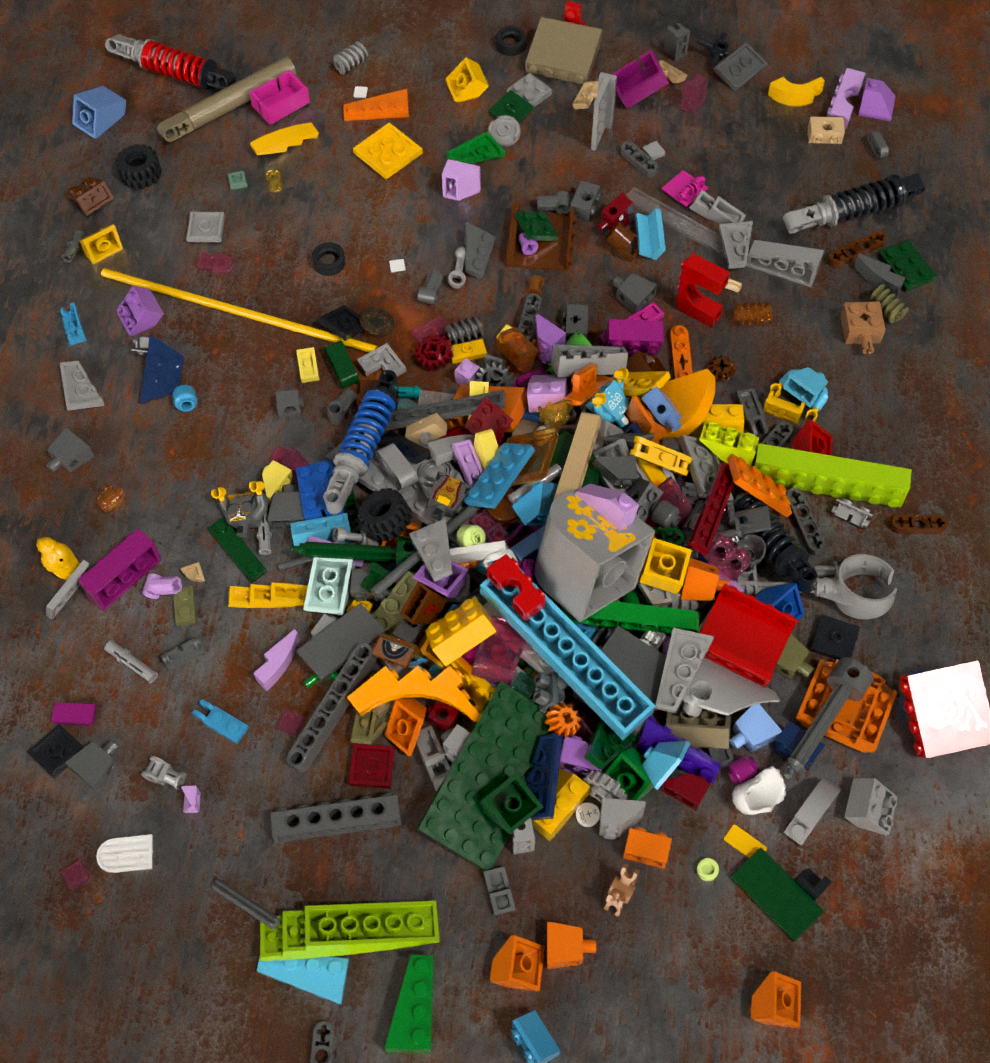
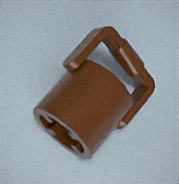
(620, 239)

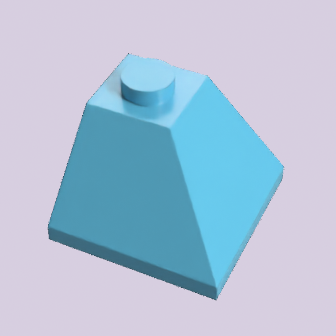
(663, 760)

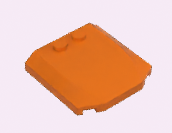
(858, 722)

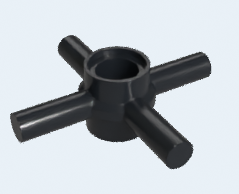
(717, 49)

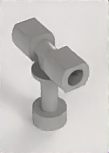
(363, 537)

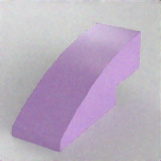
(277, 660)

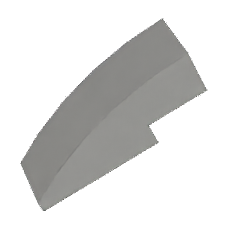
(716, 209)
(442, 451)
(432, 756)

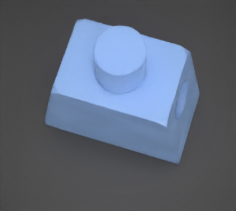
(754, 729)

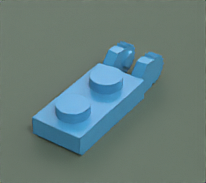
(221, 722)

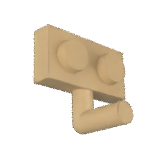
(672, 73)
(586, 95)

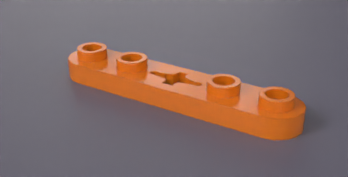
(680, 349)

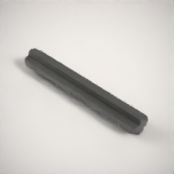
(246, 904)

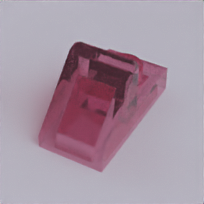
(289, 458)

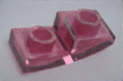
(493, 531)

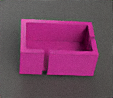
(278, 104)

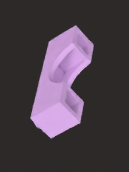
(850, 86)

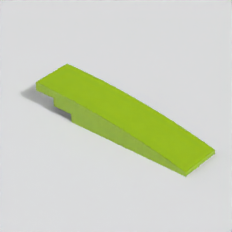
(349, 930)

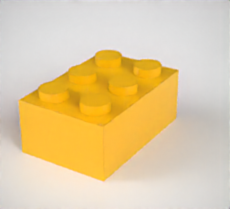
(460, 630)

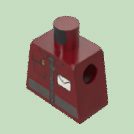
(620, 211)

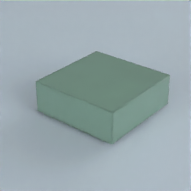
(237, 180)

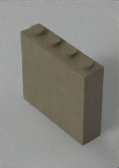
(563, 50)

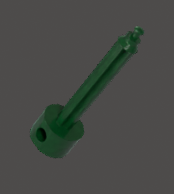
(360, 552)

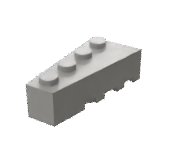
(786, 261)
(571, 358)

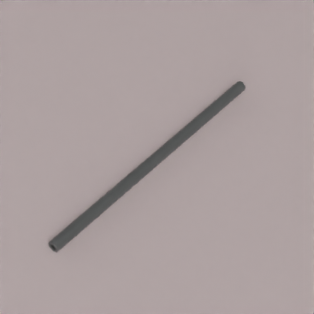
(415, 557)

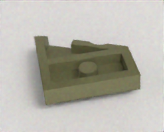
(369, 727)

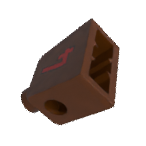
(423, 605)

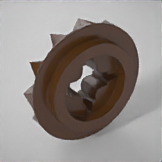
(729, 368)

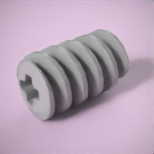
(350, 57)

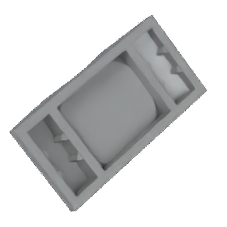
(428, 471)

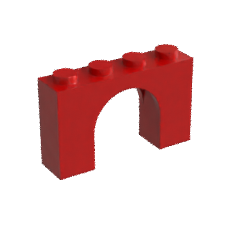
(690, 300)

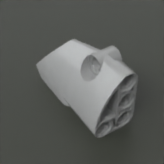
(723, 691)

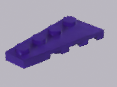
(694, 761)

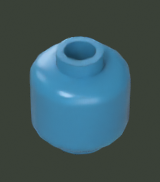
(184, 398)

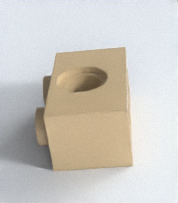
(826, 130)

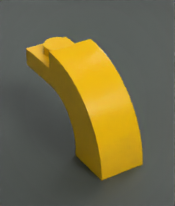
(795, 94)

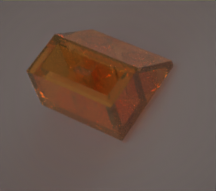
(517, 349)

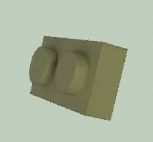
(185, 606)

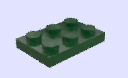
(907, 263)

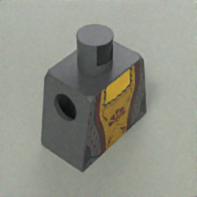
(447, 496)

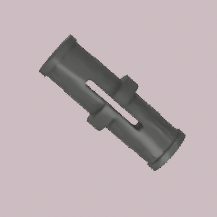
(73, 246)

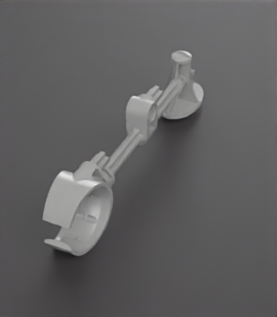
(828, 588)

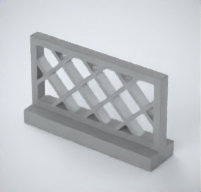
(603, 107)

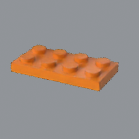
(759, 485)

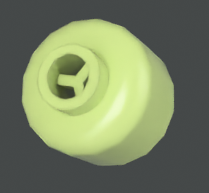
(470, 535)

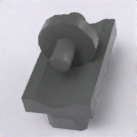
(549, 691)

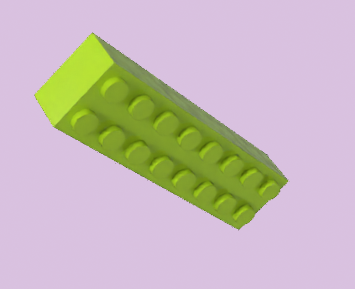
(834, 475)

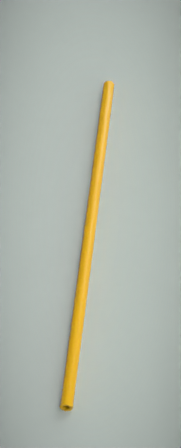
(254, 315)

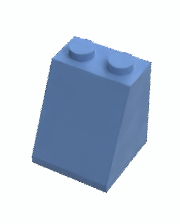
(97, 110)

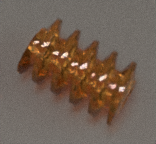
(753, 312)

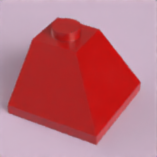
(813, 439)

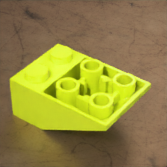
(729, 441)

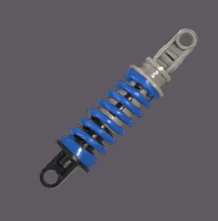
(361, 440)

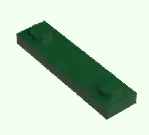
(237, 550)

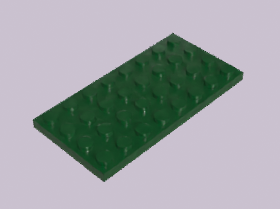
(494, 750)

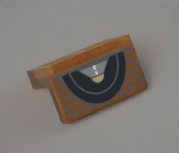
(395, 650)

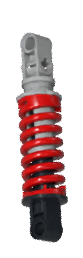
(171, 62)

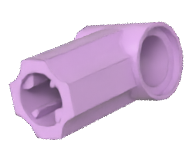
(158, 585)

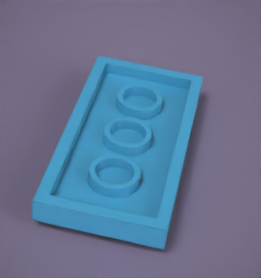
(499, 475)

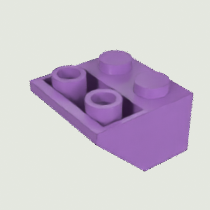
(139, 310)

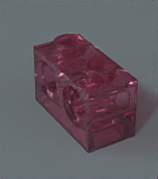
(723, 560)

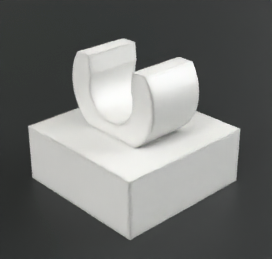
(653, 638)

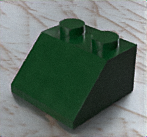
(511, 804)

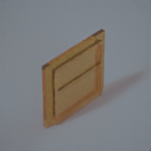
(544, 443)

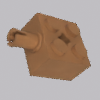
(863, 324)

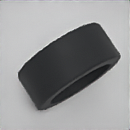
(510, 32)
(328, 269)

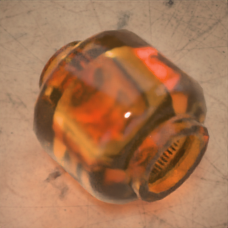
(111, 499)

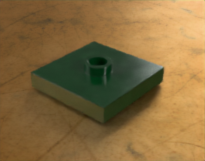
(511, 105)

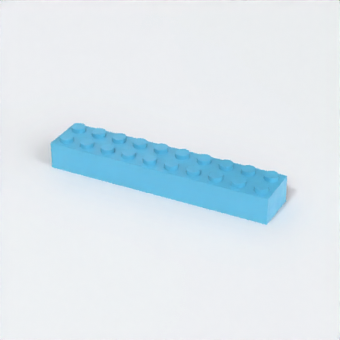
(575, 660)

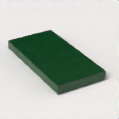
(777, 894)

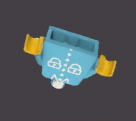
(805, 386)
(611, 401)

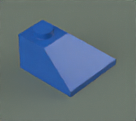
(783, 598)

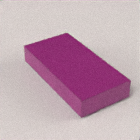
(74, 714)

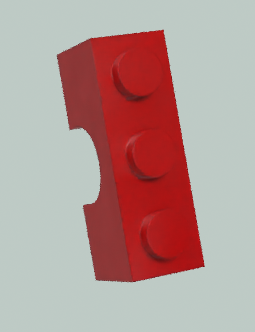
(507, 572)

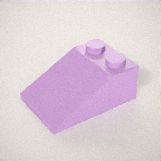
(546, 389)

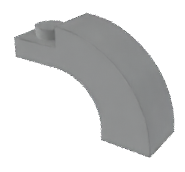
(812, 811)

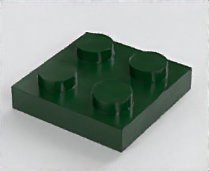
(536, 225)

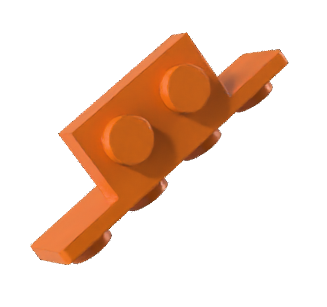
(586, 384)

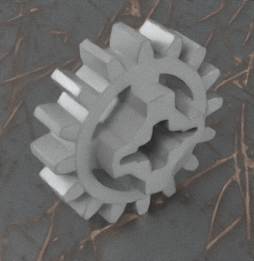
(604, 786)

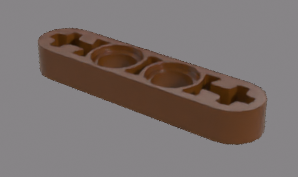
(856, 248)

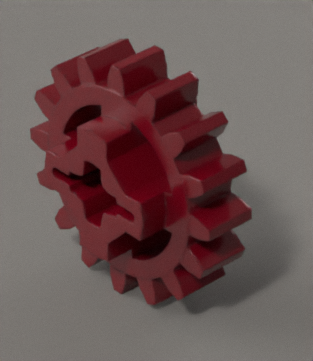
(434, 352)

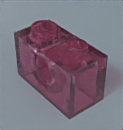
(694, 93)

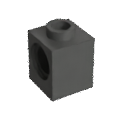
(289, 403)

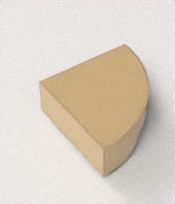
(193, 572)

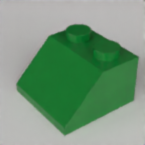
(630, 774)

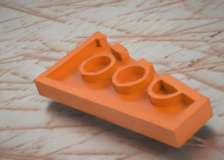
(378, 107)

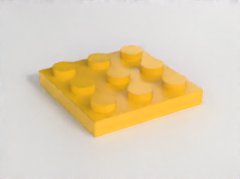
(387, 150)

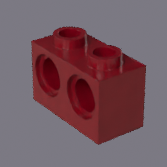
(441, 708)

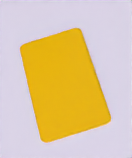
(743, 841)

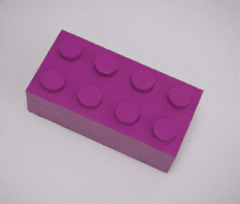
(120, 569)

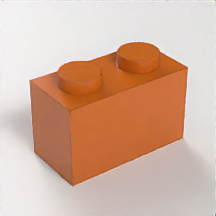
(647, 847)

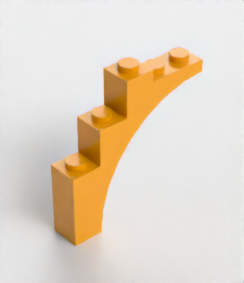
(416, 684)

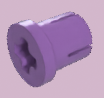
(527, 250)

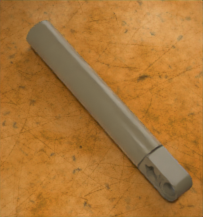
(221, 102)

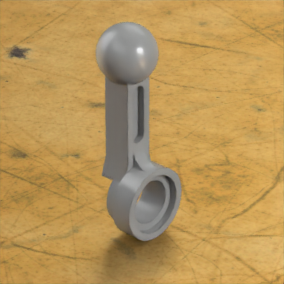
(457, 273)

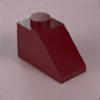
(687, 789)

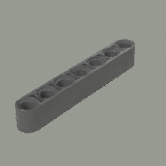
(333, 716)

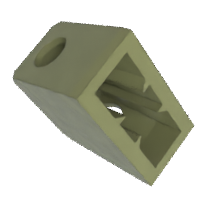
(793, 660)

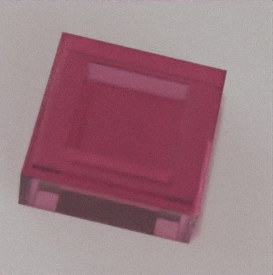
(290, 722)
(75, 875)

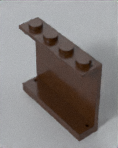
(550, 254)

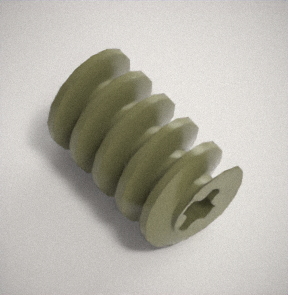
(888, 305)

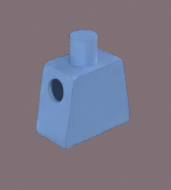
(663, 408)

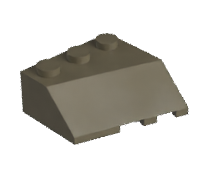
(706, 730)

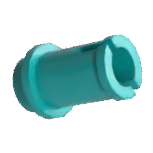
(412, 392)

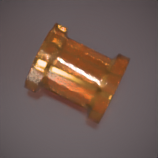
(536, 283)

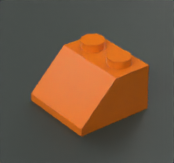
(647, 422)

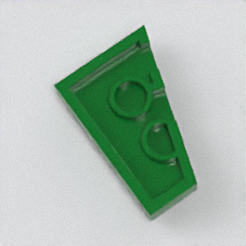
(477, 150)

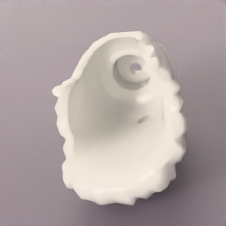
(760, 792)

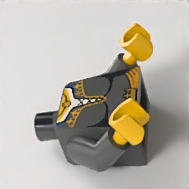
(243, 509)

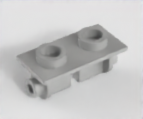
(859, 514)

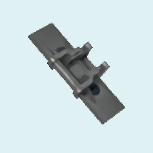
(742, 522)

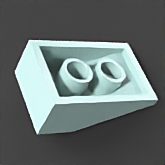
(329, 585)

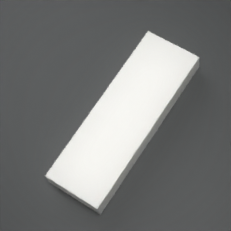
(476, 552)

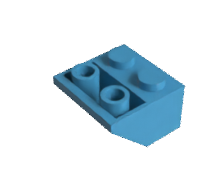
(535, 505)
(534, 1038)

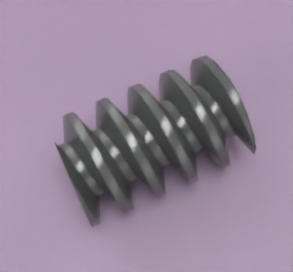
(463, 329)

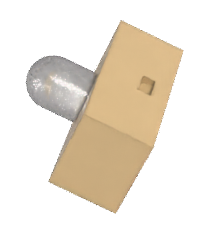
(426, 430)

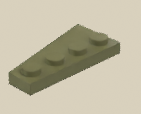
(389, 611)

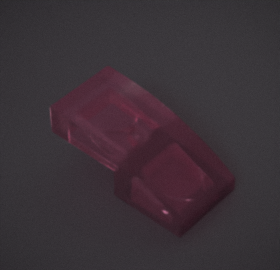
(216, 264)

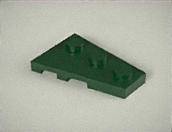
(605, 745)

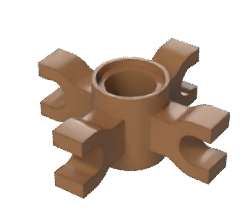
(621, 889)

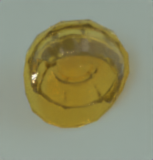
(555, 414)

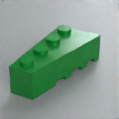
(414, 1010)

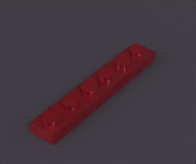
(712, 510)

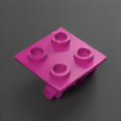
(685, 187)

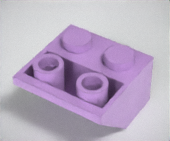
(460, 180)

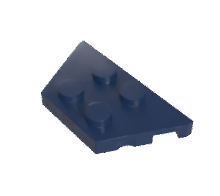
(161, 372)

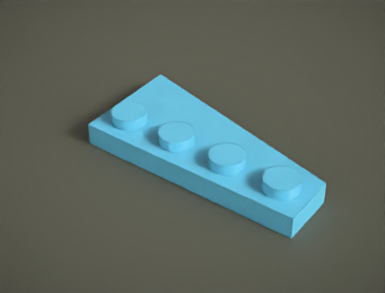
(318, 976)

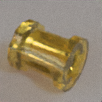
(274, 181)

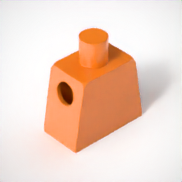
(701, 581)
(566, 945)

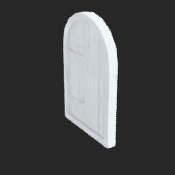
(126, 854)

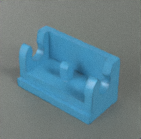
(73, 325)

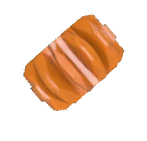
(563, 720)

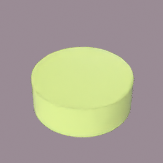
(707, 869)

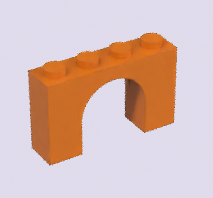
(515, 405)

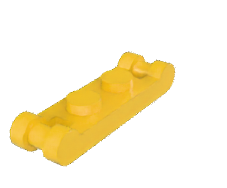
(661, 456)

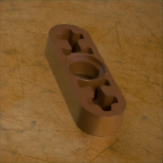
(925, 519)

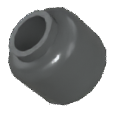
(665, 514)

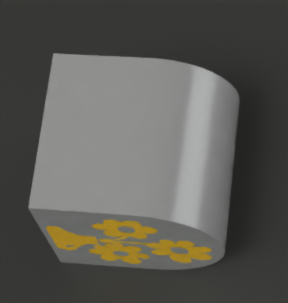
(586, 559)

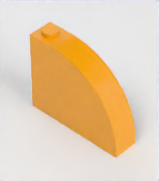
(692, 398)

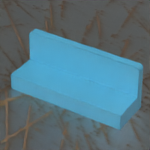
(650, 234)
(320, 528)

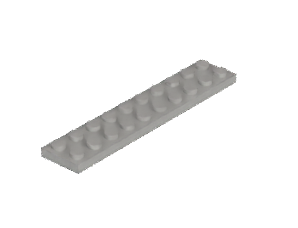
(377, 478)

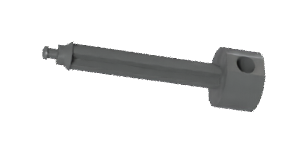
(849, 681)

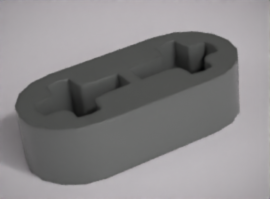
(878, 144)

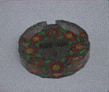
(377, 321)

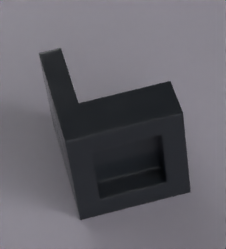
(813, 884)

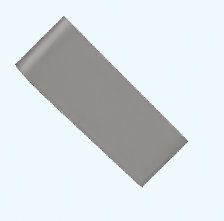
(396, 466)

